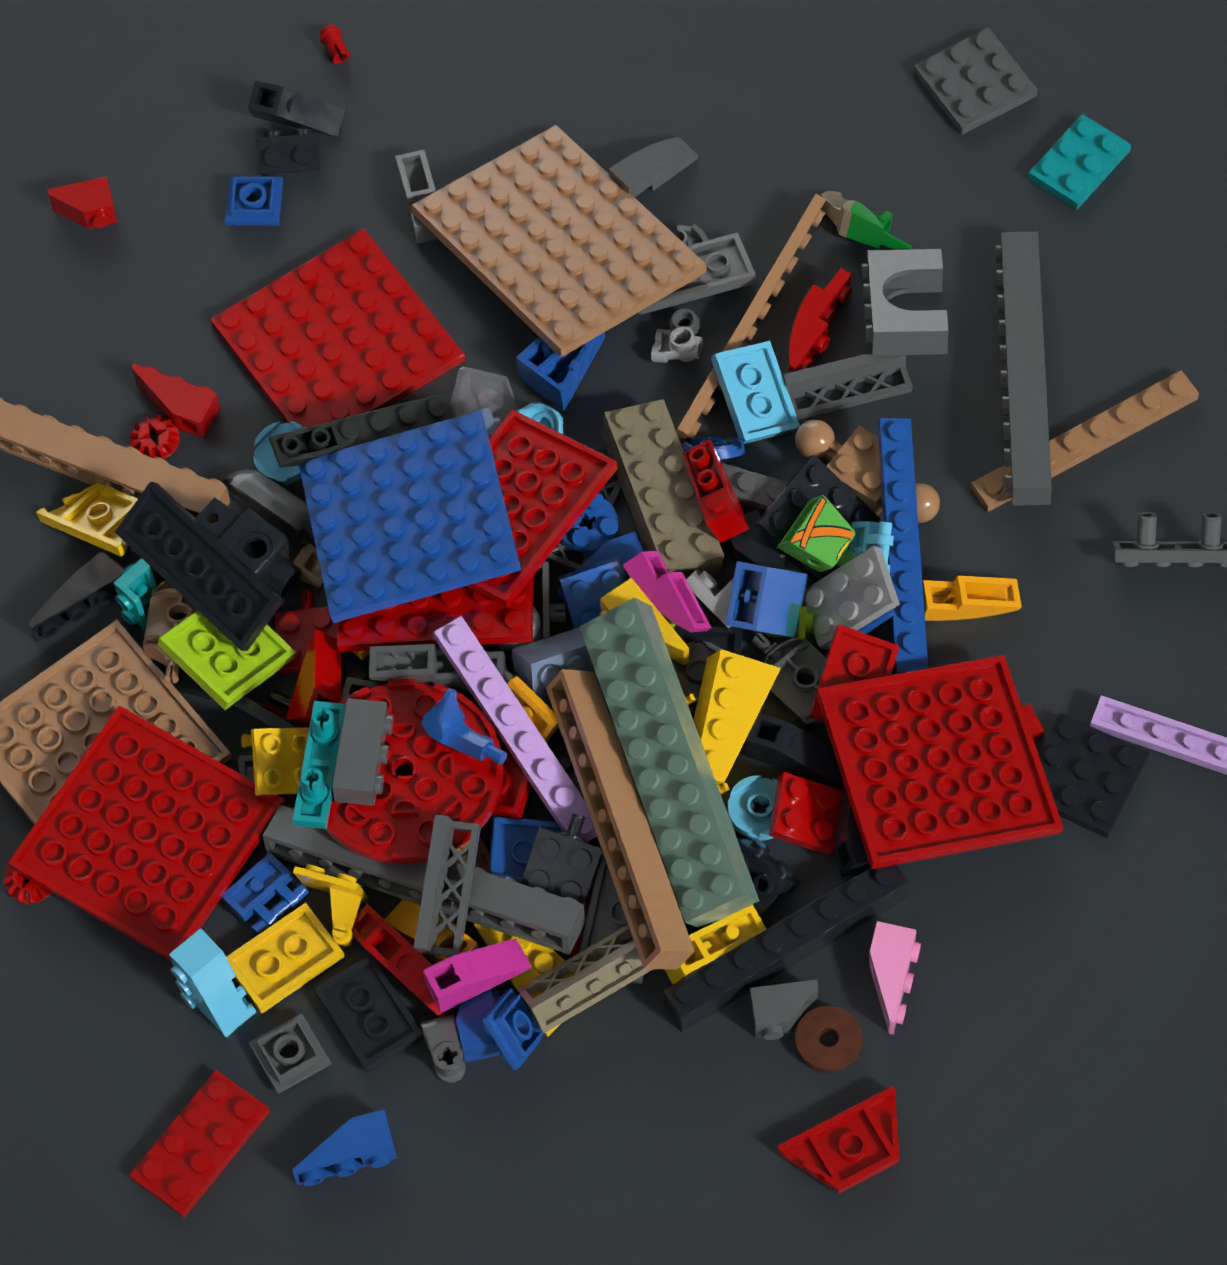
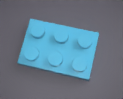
(755, 392)

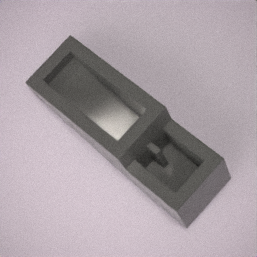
(652, 165)
(416, 185)

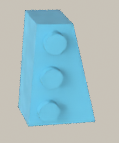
(207, 983)

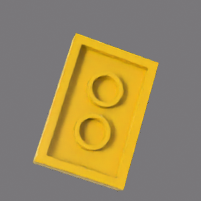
(284, 958)

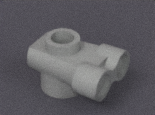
(676, 344)

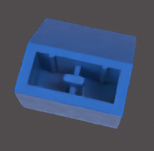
(766, 599)

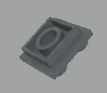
(290, 1071)

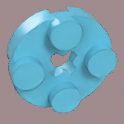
(265, 457)
(741, 806)

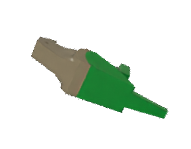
(860, 223)

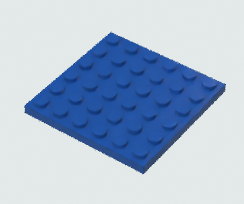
(408, 516)

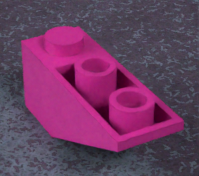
(474, 973)

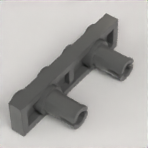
(1164, 553)

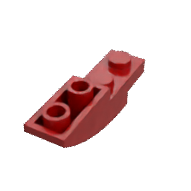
(812, 320)
(394, 953)

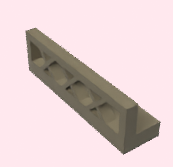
(589, 983)

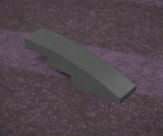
(421, 663)

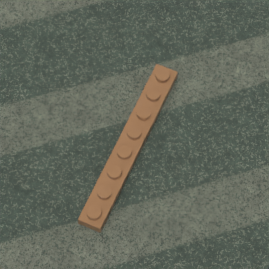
(1098, 433)

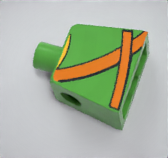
(819, 536)

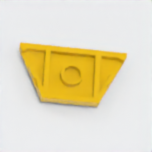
(92, 516)

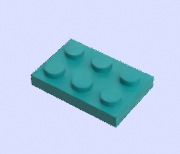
(1079, 161)

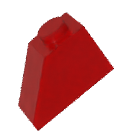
(85, 203)

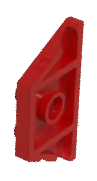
(849, 1144)

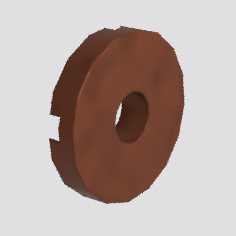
(828, 1020)

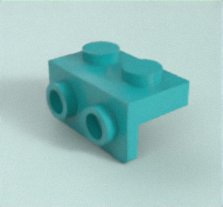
(135, 592)

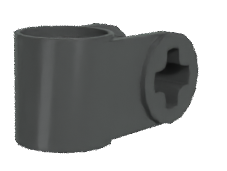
(444, 1044)

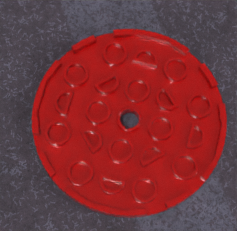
(441, 781)

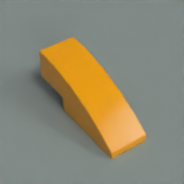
(969, 598)

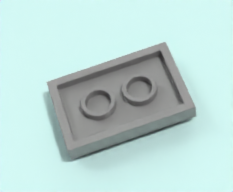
(851, 596)

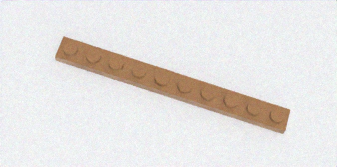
(757, 309)

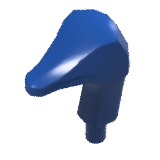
(447, 726)

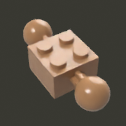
(859, 465)

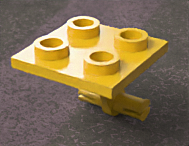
(277, 758)
(345, 898)

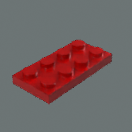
(199, 1143)

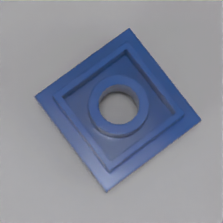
(261, 212)
(512, 1028)

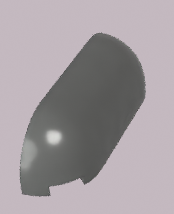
(272, 503)

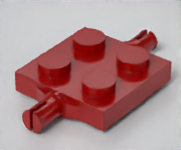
(297, 626)

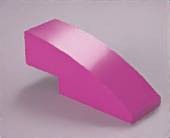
(667, 591)

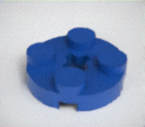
(603, 528)

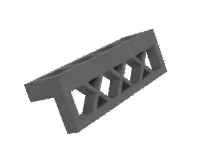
(843, 373)
(434, 886)

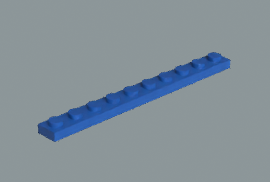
(904, 556)

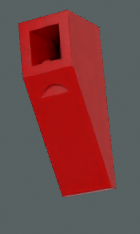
(187, 405)
(715, 492)
(317, 679)

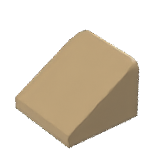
(309, 563)

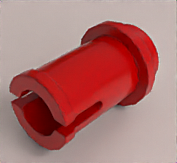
(331, 37)

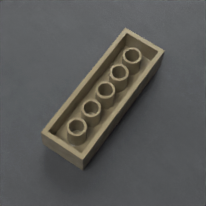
(660, 488)

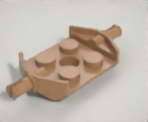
(163, 605)

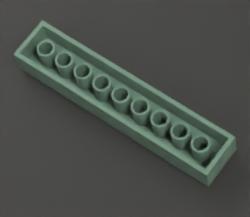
(668, 764)

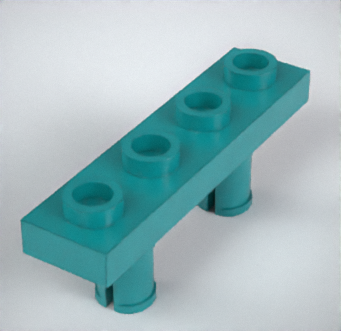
(319, 766)

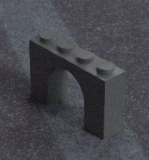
(900, 330)

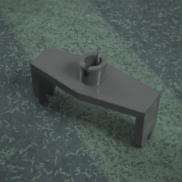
(551, 612)

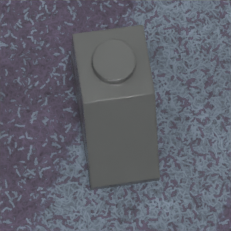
(780, 1007)

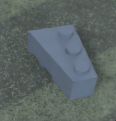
(542, 660)

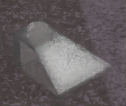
(481, 390)

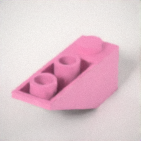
(889, 964)

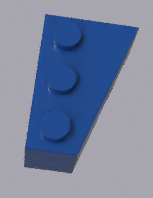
(554, 375)

